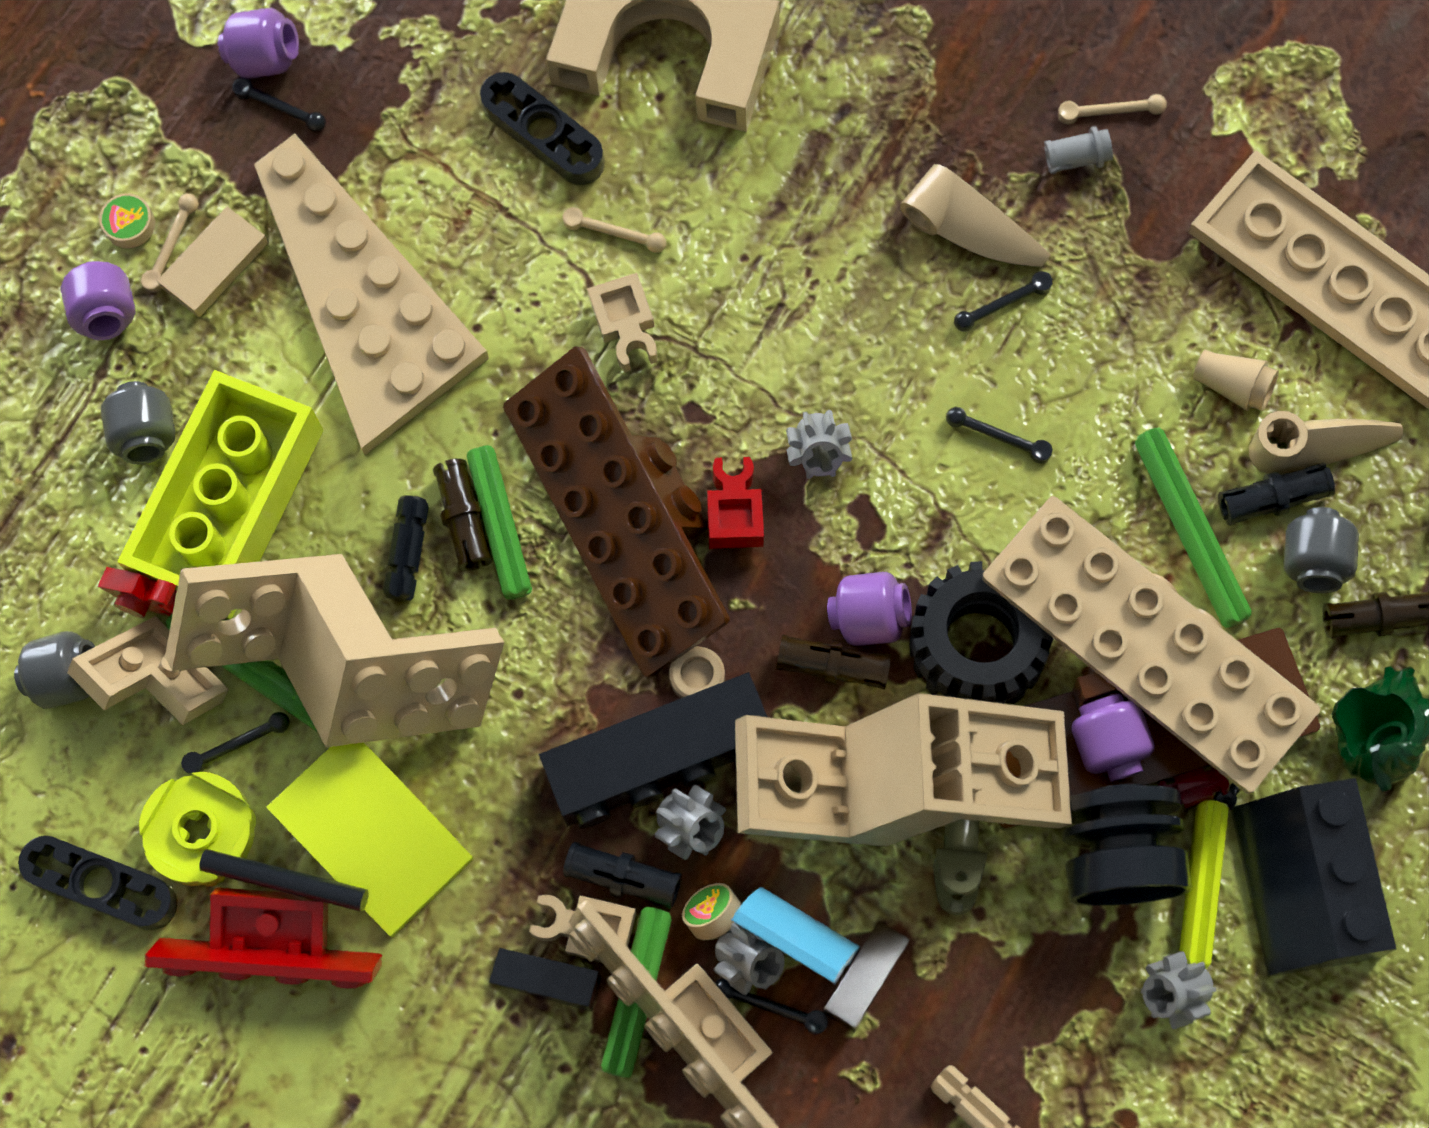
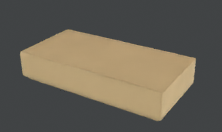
(213, 261)

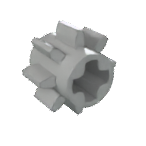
(819, 444)
(690, 822)
(747, 960)
(1178, 990)

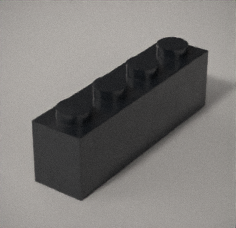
(649, 752)

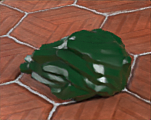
(1383, 728)

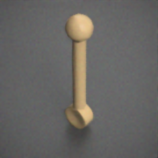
(1070, 111)
(187, 204)
(574, 220)

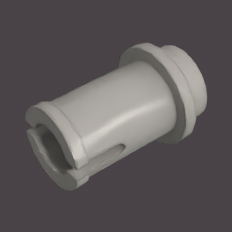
(1079, 151)

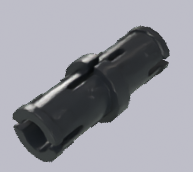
(1276, 493)
(622, 875)

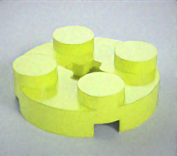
(190, 798)

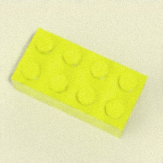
(223, 482)

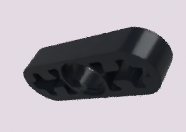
(535, 107)
(68, 853)

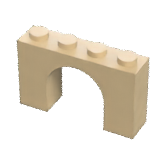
(736, 30)

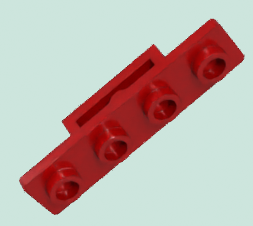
(265, 937)

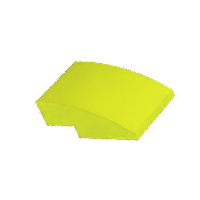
(371, 833)

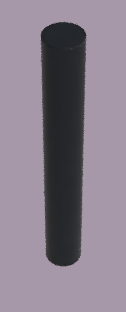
(284, 880)

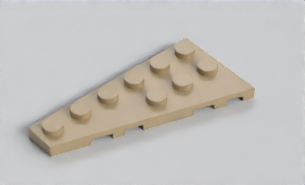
(375, 315)

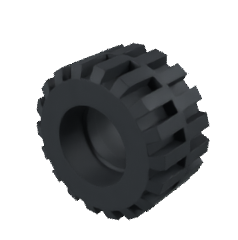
(951, 672)

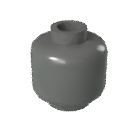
(138, 423)
(1321, 550)
(44, 670)

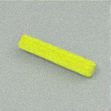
(1205, 873)

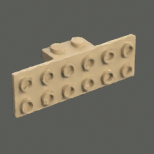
(1151, 644)
(687, 1016)

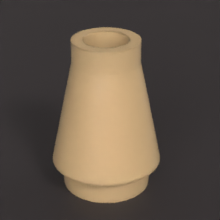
(1239, 379)

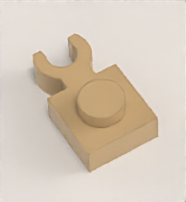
(623, 315)
(616, 916)

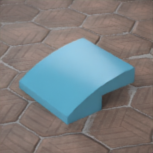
(796, 934)

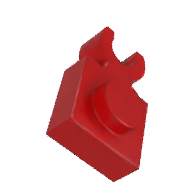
(734, 509)
(137, 593)

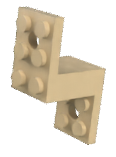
(332, 648)
(902, 771)

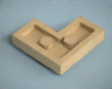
(139, 662)

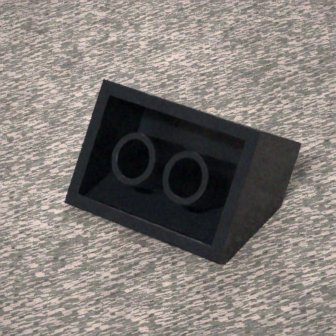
(1313, 878)

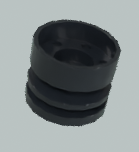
(1124, 838)

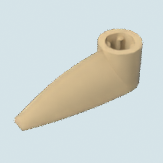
(962, 215)
(1316, 441)

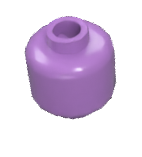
(258, 43)
(98, 300)
(870, 609)
(1112, 737)

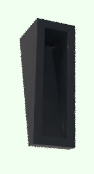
(546, 979)

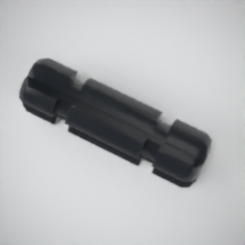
(406, 548)

